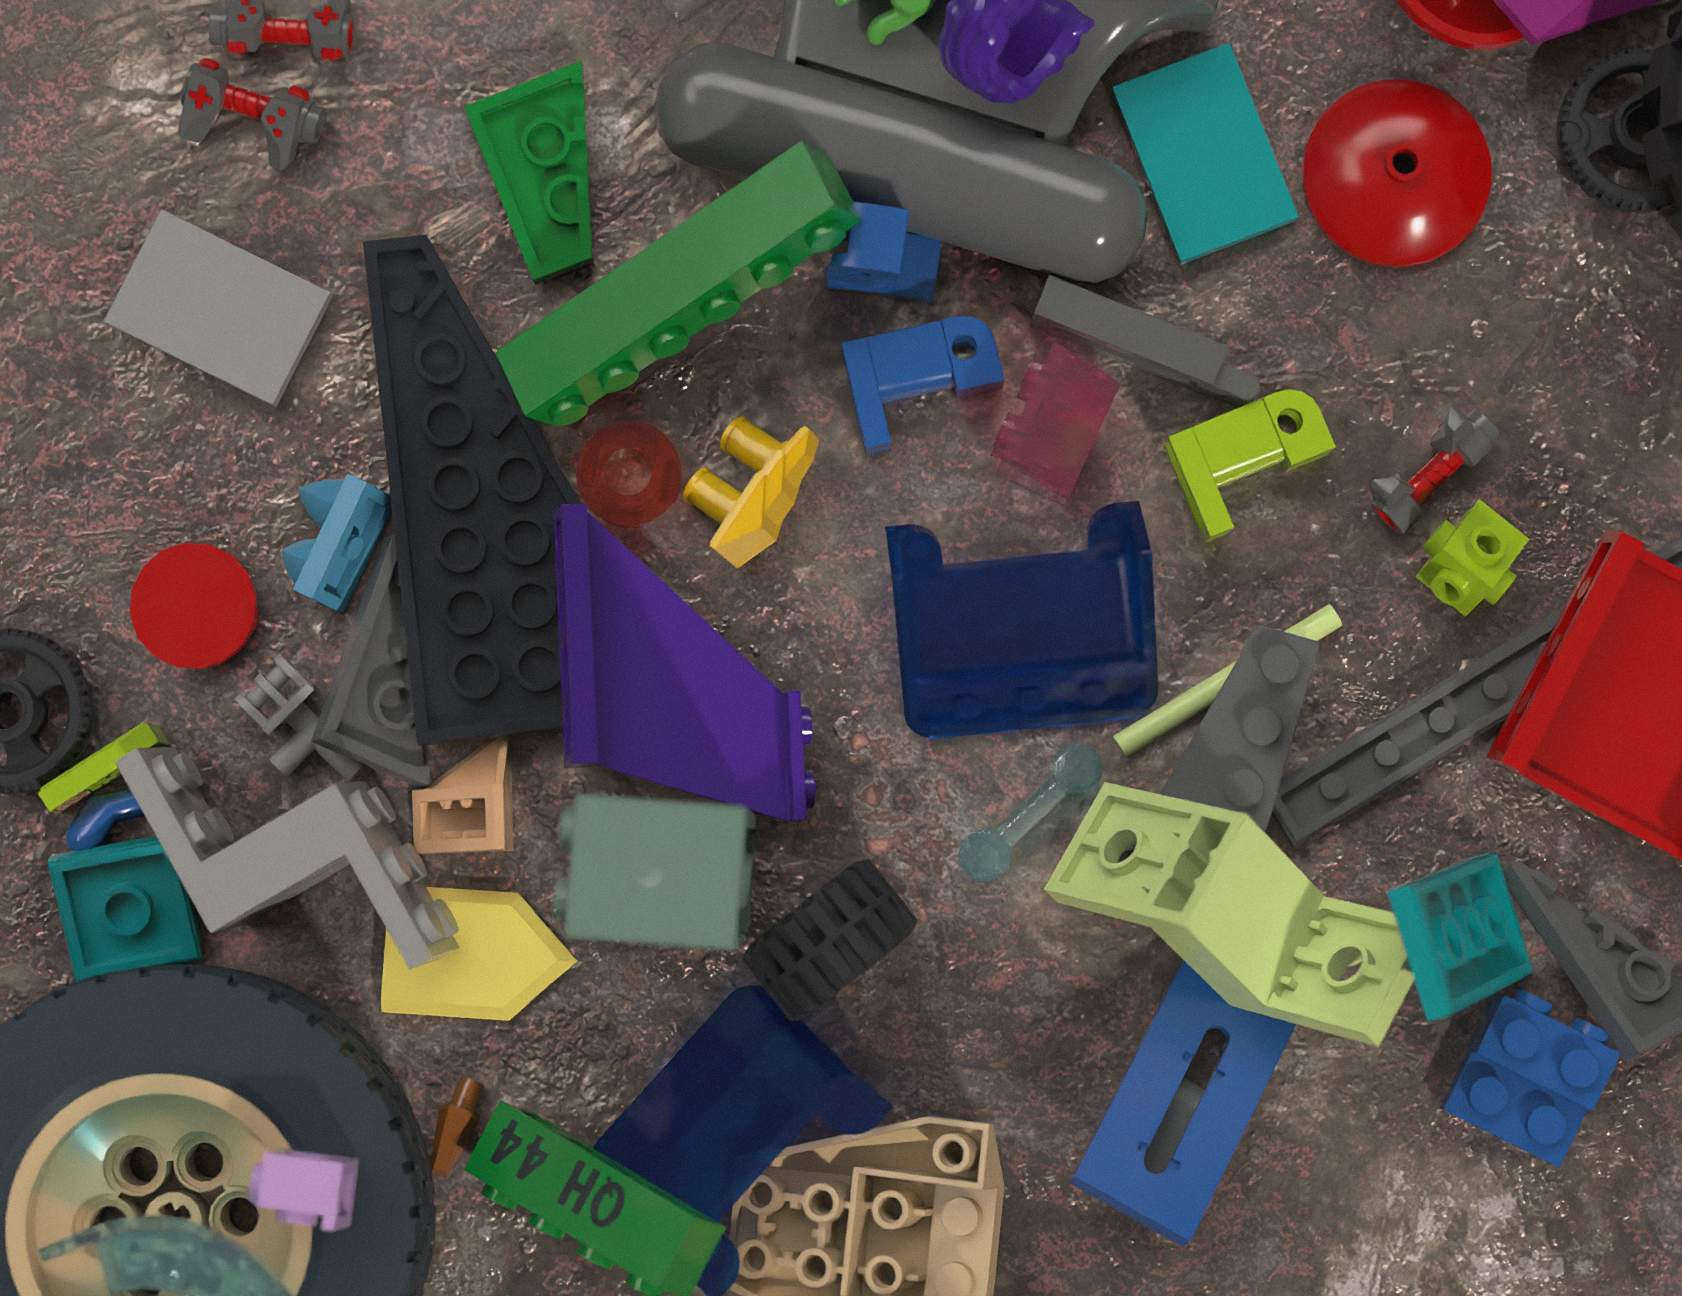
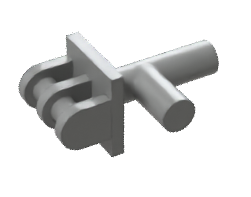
(295, 714)

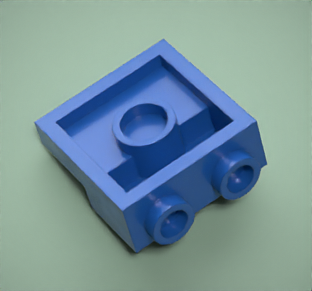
(1531, 1076)

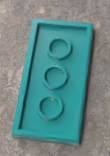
(1460, 934)

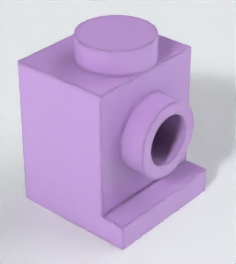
(306, 1186)

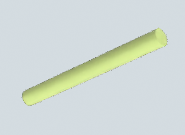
(1203, 694)

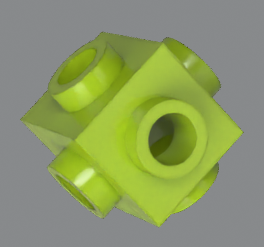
(1471, 558)

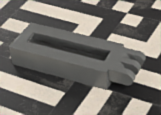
(1141, 342)

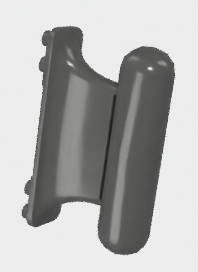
(920, 139)

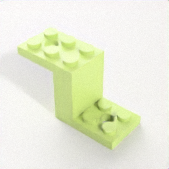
(1236, 912)

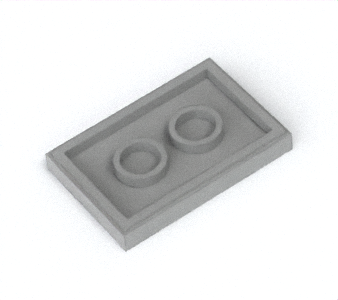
(218, 308)

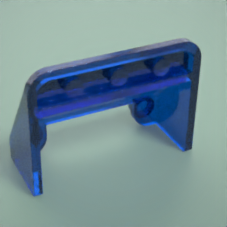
(1026, 634)
(733, 1107)

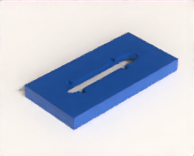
(1113, 1160)

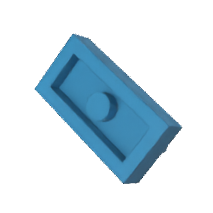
(350, 522)

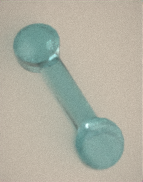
(1073, 771)

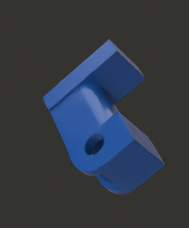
(885, 258)
(916, 364)

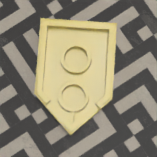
(494, 974)

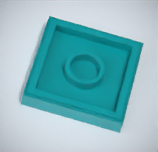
(124, 908)

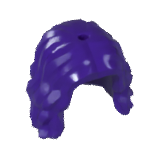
(1009, 45)

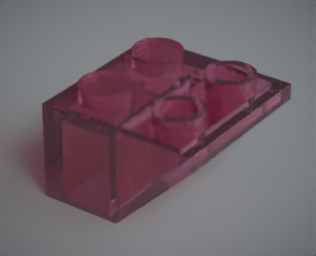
(1057, 426)

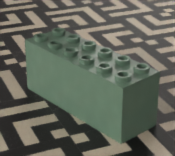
(657, 872)

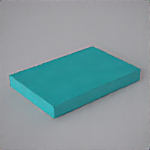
(1204, 153)

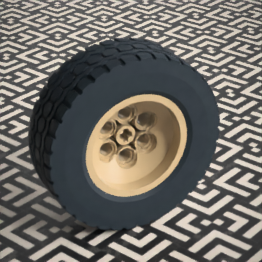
(187, 1062)

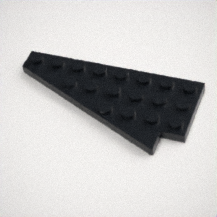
(467, 509)

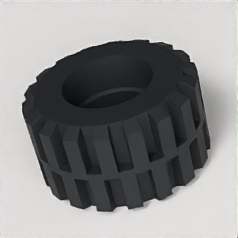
(829, 940)

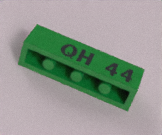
(593, 1200)

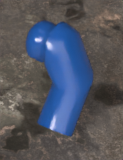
(98, 817)

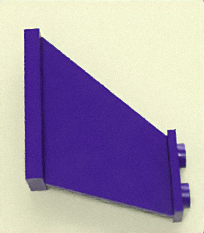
(663, 691)

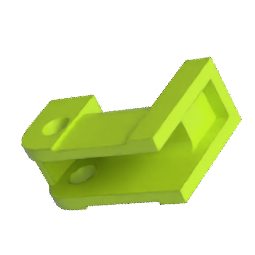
(1240, 446)

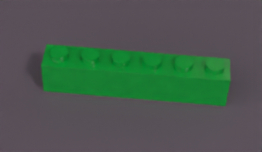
(679, 286)

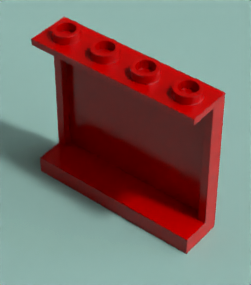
(1607, 697)

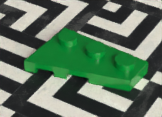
(540, 167)

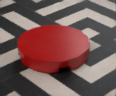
(194, 606)

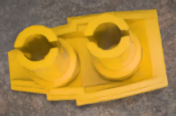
(754, 517)

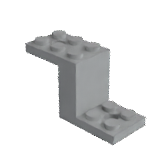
(288, 854)

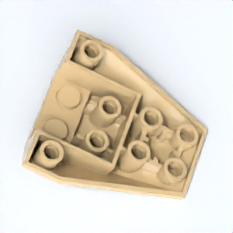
(875, 1214)

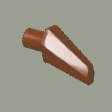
(455, 1126)

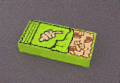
(98, 769)

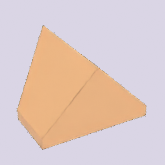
(468, 804)

